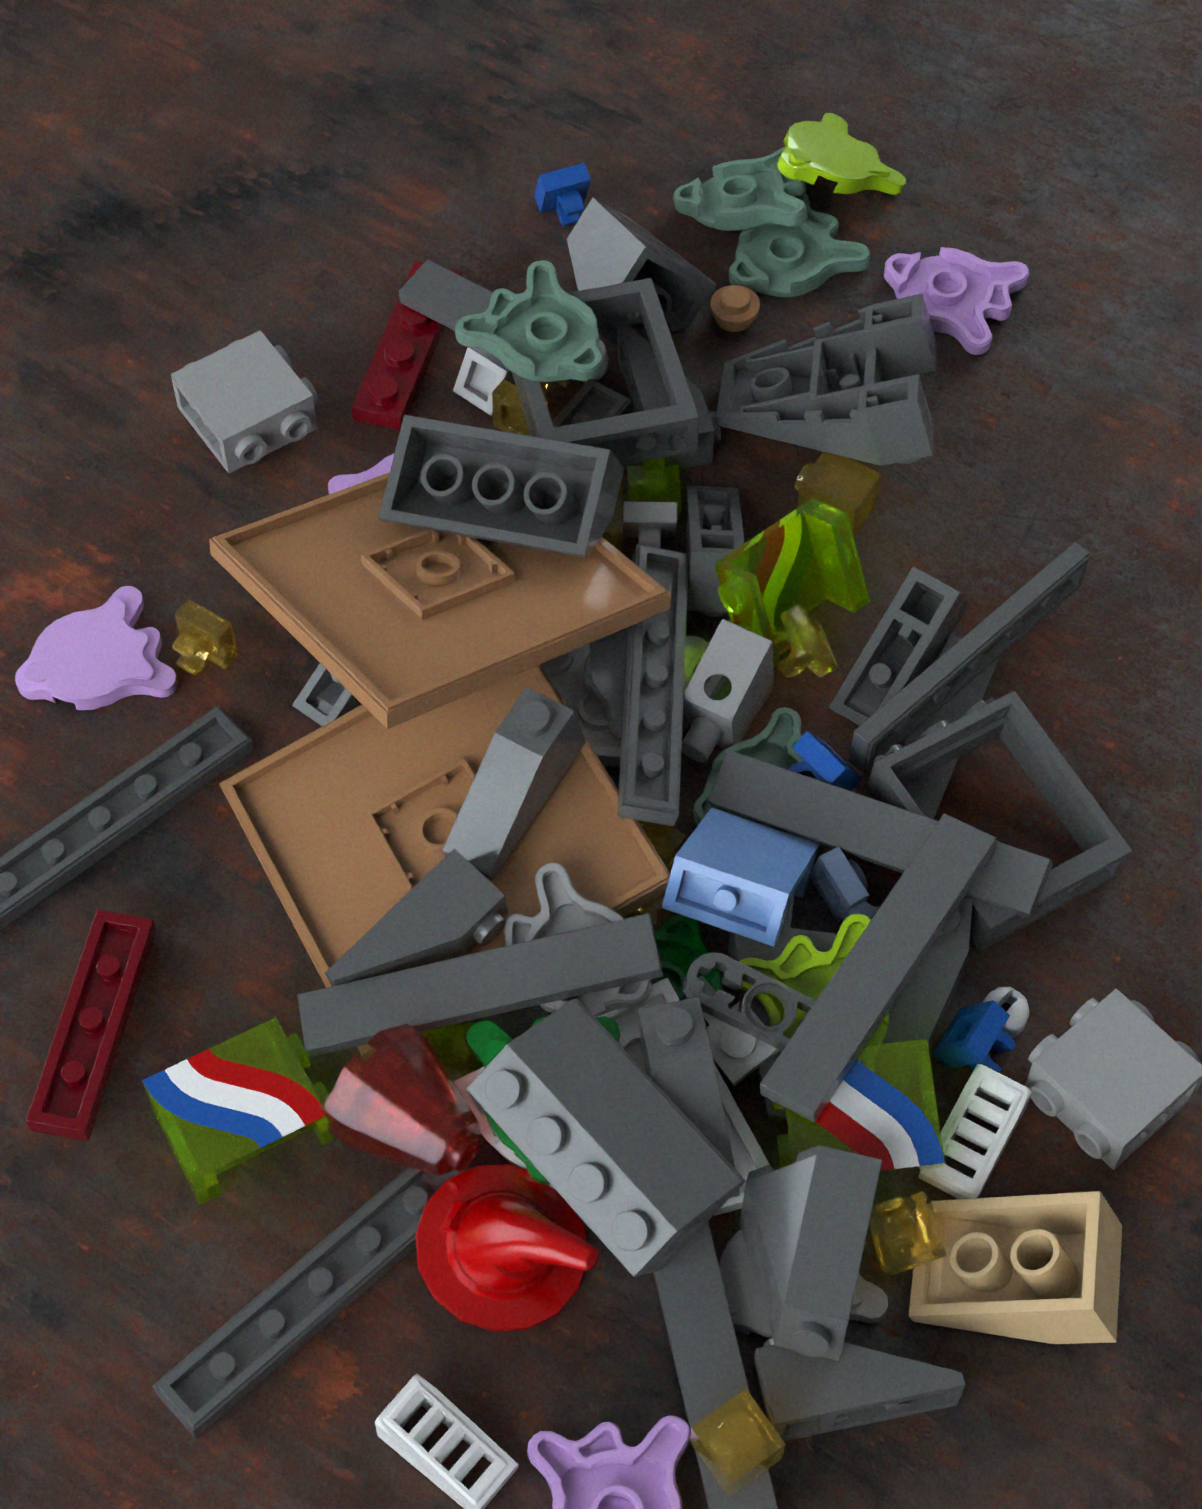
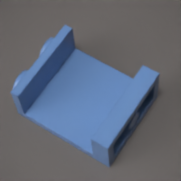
(739, 875)

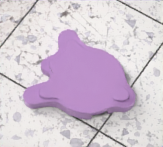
(958, 291)
(97, 657)
(607, 1472)

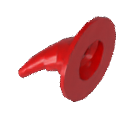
(501, 1249)

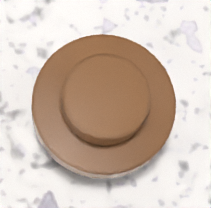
(734, 307)

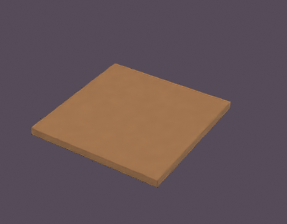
(425, 612)
(367, 809)

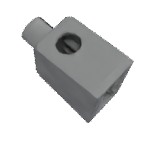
(726, 690)

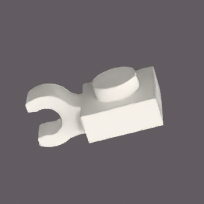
(733, 1049)

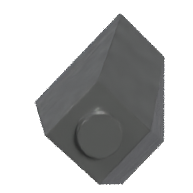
(615, 249)
(807, 1244)

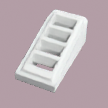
(997, 1102)
(402, 1408)

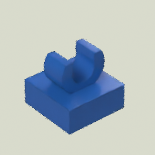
(563, 191)
(823, 763)
(972, 1036)

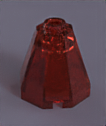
(403, 1106)

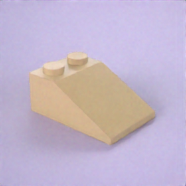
(1024, 1268)

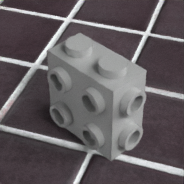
(246, 400)
(1113, 1077)

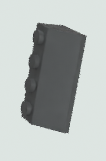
(501, 486)
(606, 1137)

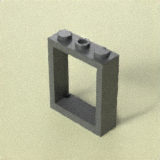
(633, 435)
(1009, 718)

